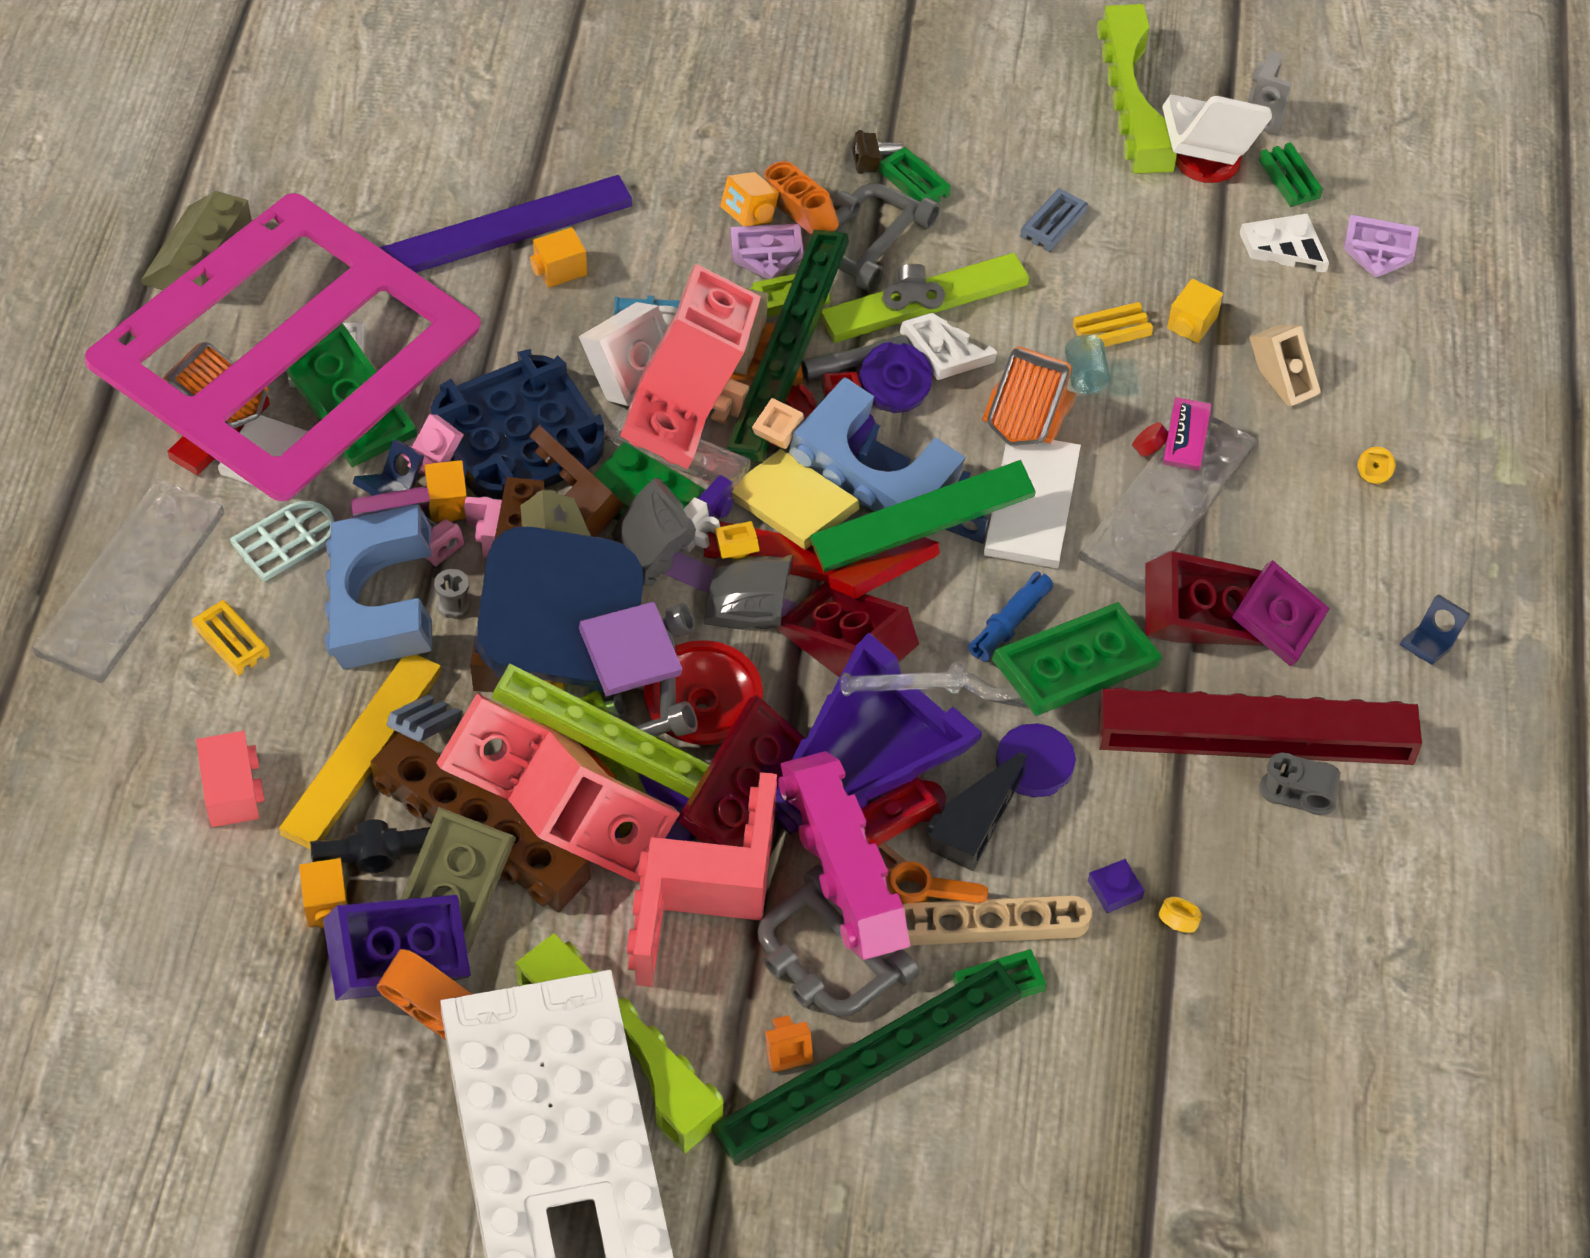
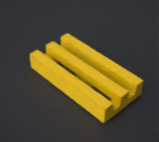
(1110, 322)
(246, 657)

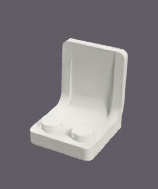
(1215, 128)

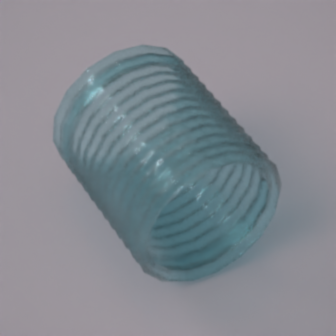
(1088, 363)

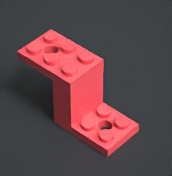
(690, 367)
(556, 787)
(702, 879)

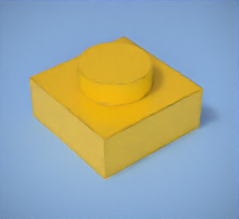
(737, 540)

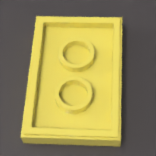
(793, 498)

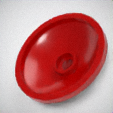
(713, 677)

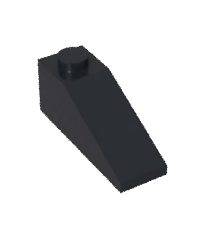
(974, 814)

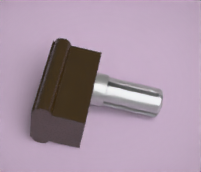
(868, 151)

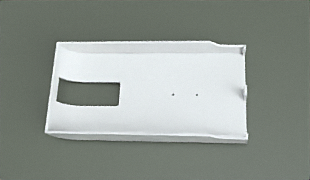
(547, 1156)

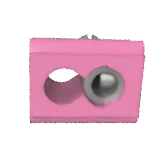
(445, 540)

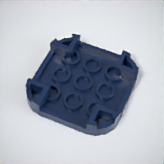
(503, 411)
(540, 590)

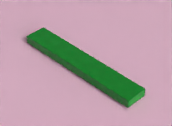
(922, 516)

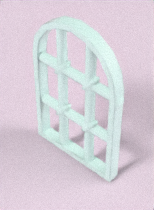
(270, 538)

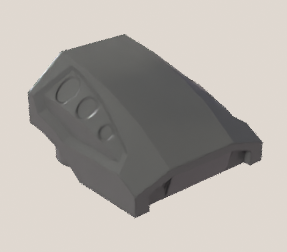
(654, 529)
(747, 592)

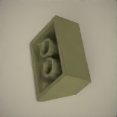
(196, 235)

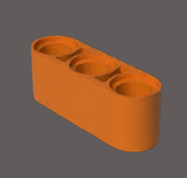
(802, 197)
(418, 989)

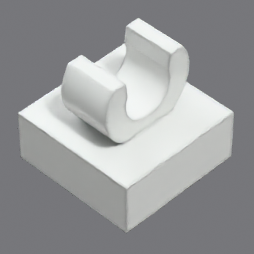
(698, 513)

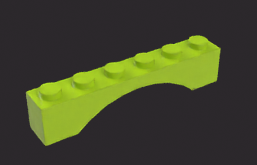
(1145, 130)
(682, 1101)

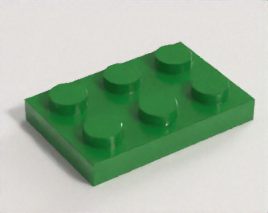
(631, 471)

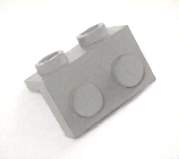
(1271, 90)

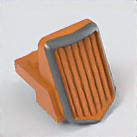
(199, 369)
(1030, 398)

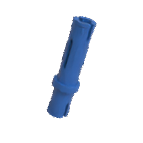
(1001, 626)

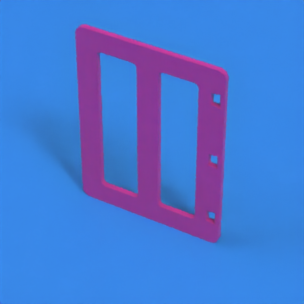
(204, 415)

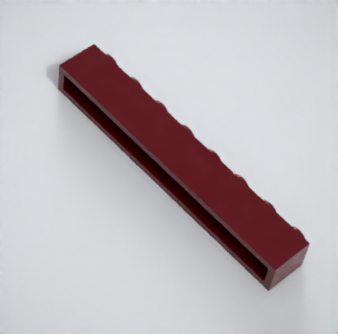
(1259, 726)

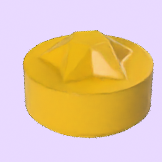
(1376, 465)
(1180, 914)

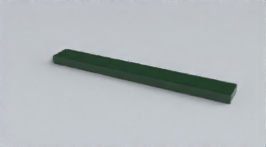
(789, 338)
(865, 1062)

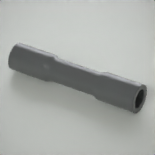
(836, 362)

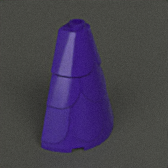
(880, 734)

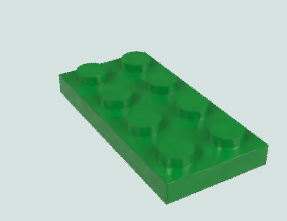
(331, 375)
(1076, 658)

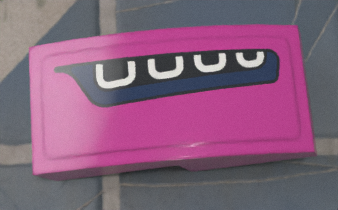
(1187, 434)

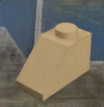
(1286, 362)

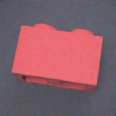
(228, 778)

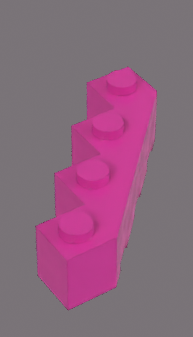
(850, 865)

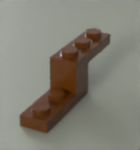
(592, 497)

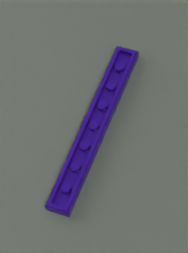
(511, 224)

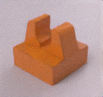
(788, 1044)

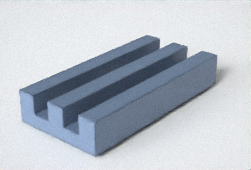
(1061, 230)
(418, 714)

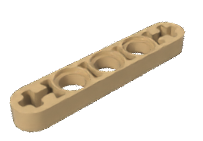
(1008, 910)

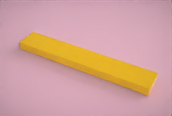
(350, 762)

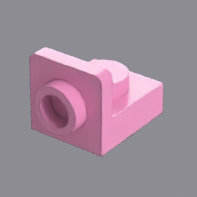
(436, 442)
(483, 514)

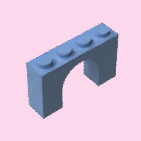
(824, 448)
(356, 552)

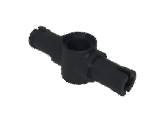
(370, 846)

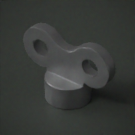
(913, 289)

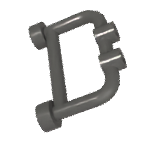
(848, 205)
(673, 717)
(808, 987)

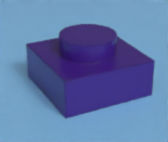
(718, 497)
(1116, 885)

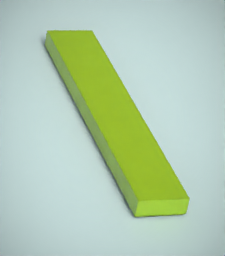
(960, 287)
(599, 730)

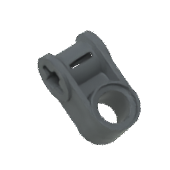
(1304, 784)

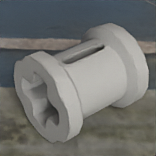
(457, 589)

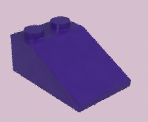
(369, 935)

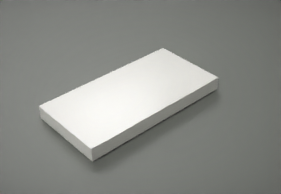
(1036, 527)

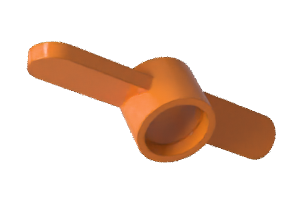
(932, 886)

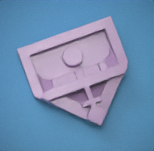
(1380, 244)
(767, 248)

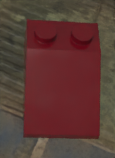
(1195, 600)
(833, 624)

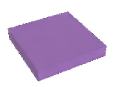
(630, 648)

